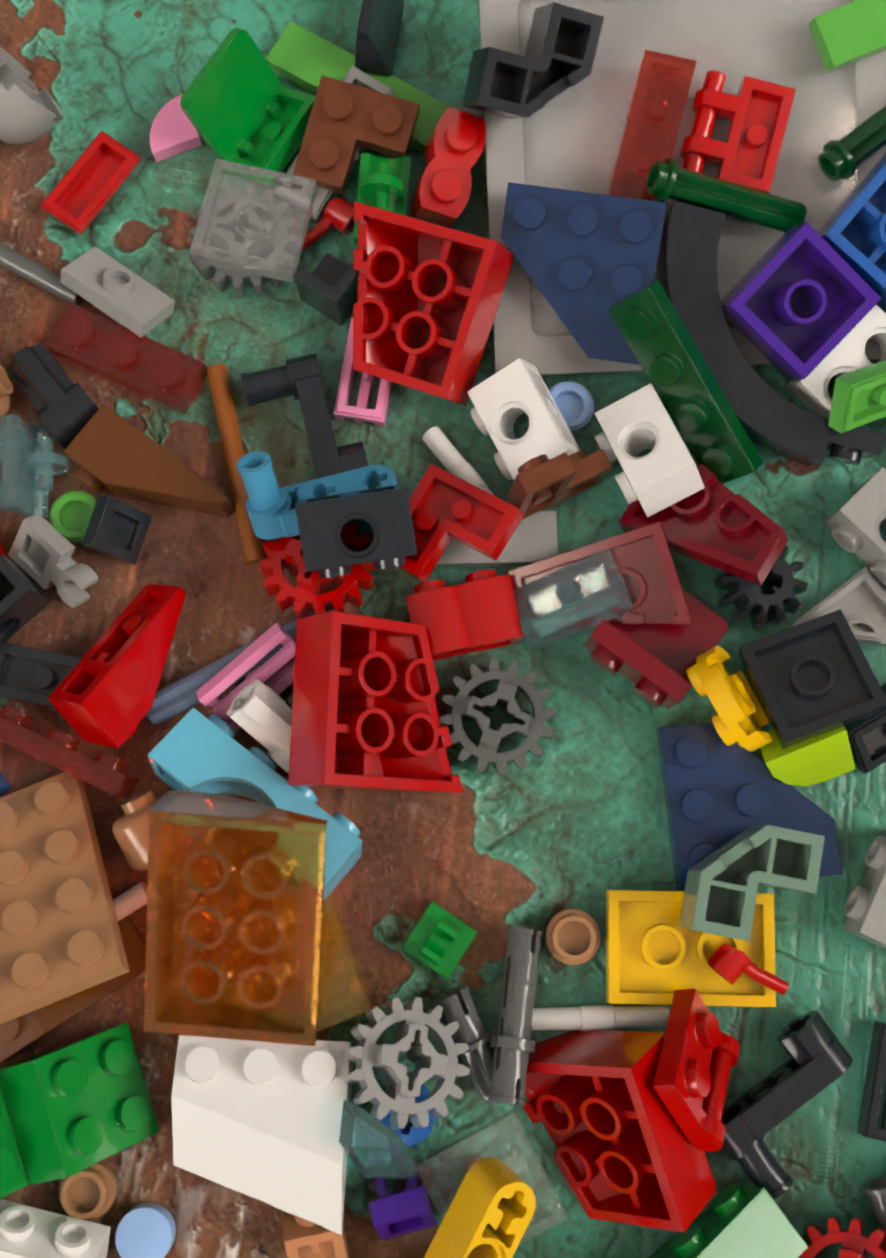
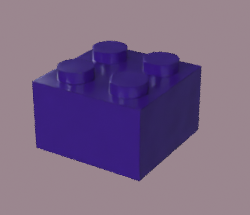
(798, 302)

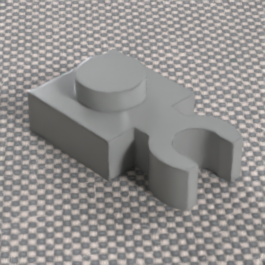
(48, 560)

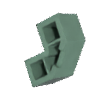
(725, 884)

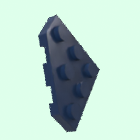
(585, 256)
(724, 790)

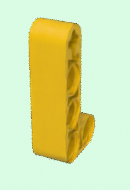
(485, 1214)

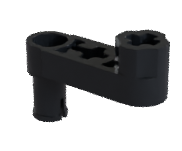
(304, 381)
(814, 1063)

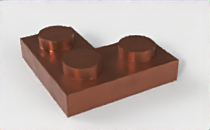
(350, 118)
(549, 482)

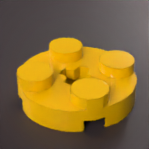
(733, 698)

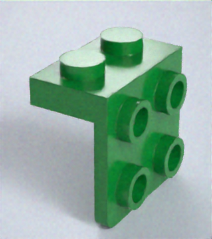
(245, 108)

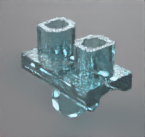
(27, 467)

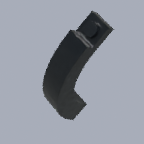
(770, 420)

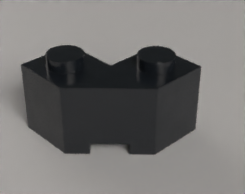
(556, 58)

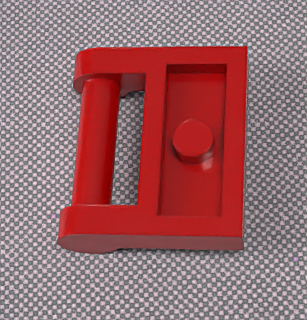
(695, 1070)

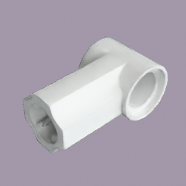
(265, 718)

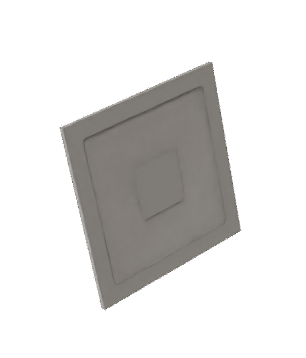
(581, 130)

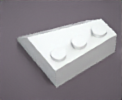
(265, 1121)

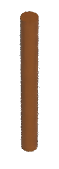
(233, 451)

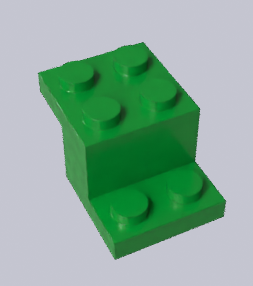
(71, 1109)

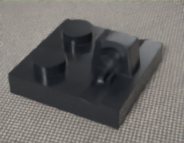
(812, 678)

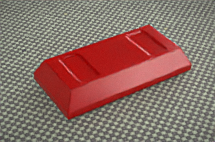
(91, 182)

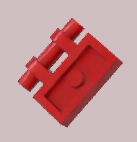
(754, 134)

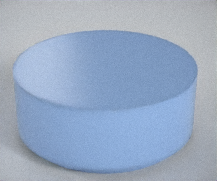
(574, 404)
(145, 1232)

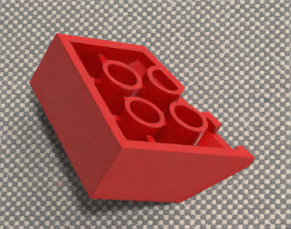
(424, 301)
(367, 707)
(614, 1130)

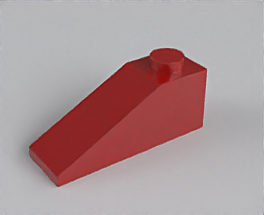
(122, 670)

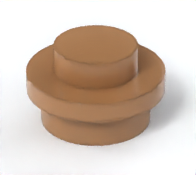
(572, 936)
(88, 1192)

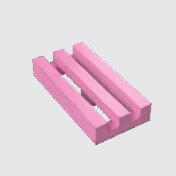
(360, 412)
(275, 672)

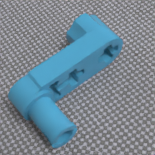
(273, 508)

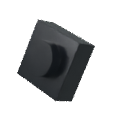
(116, 530)

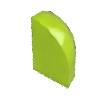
(810, 760)

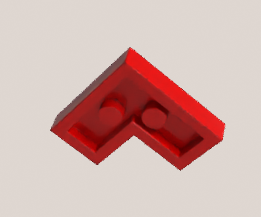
(455, 509)

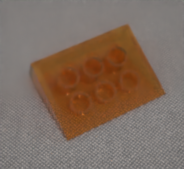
(233, 919)

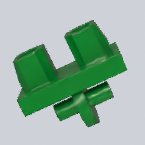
(383, 184)

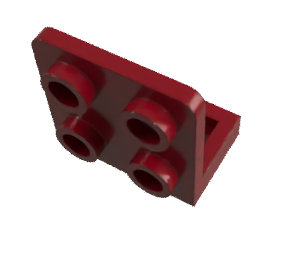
(657, 654)

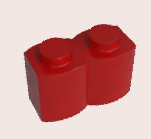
(447, 166)
(466, 615)

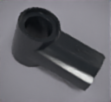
(60, 402)

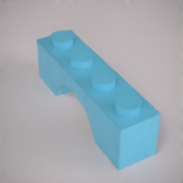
(206, 759)

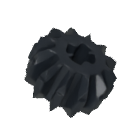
(771, 604)

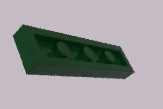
(685, 382)

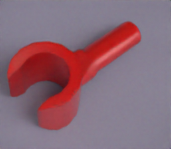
(337, 214)
(731, 963)

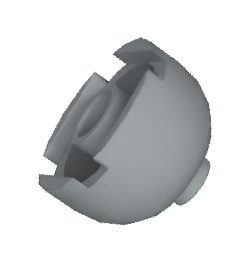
(23, 109)

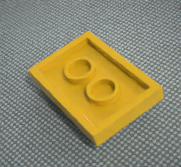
(655, 956)

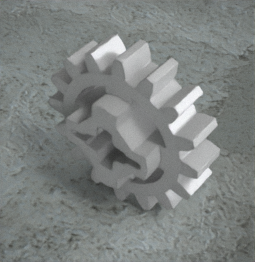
(429, 1065)

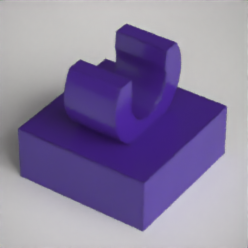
(401, 1212)

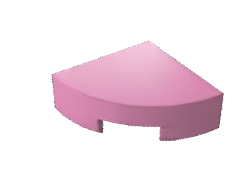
(172, 132)

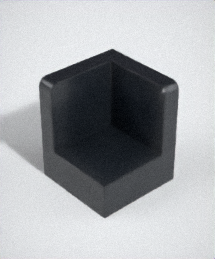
(329, 288)

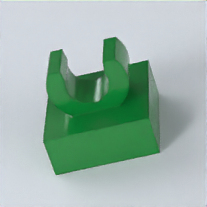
(439, 940)

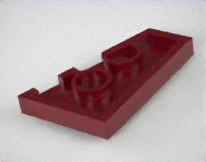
(717, 530)
(645, 568)

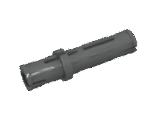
(514, 1025)

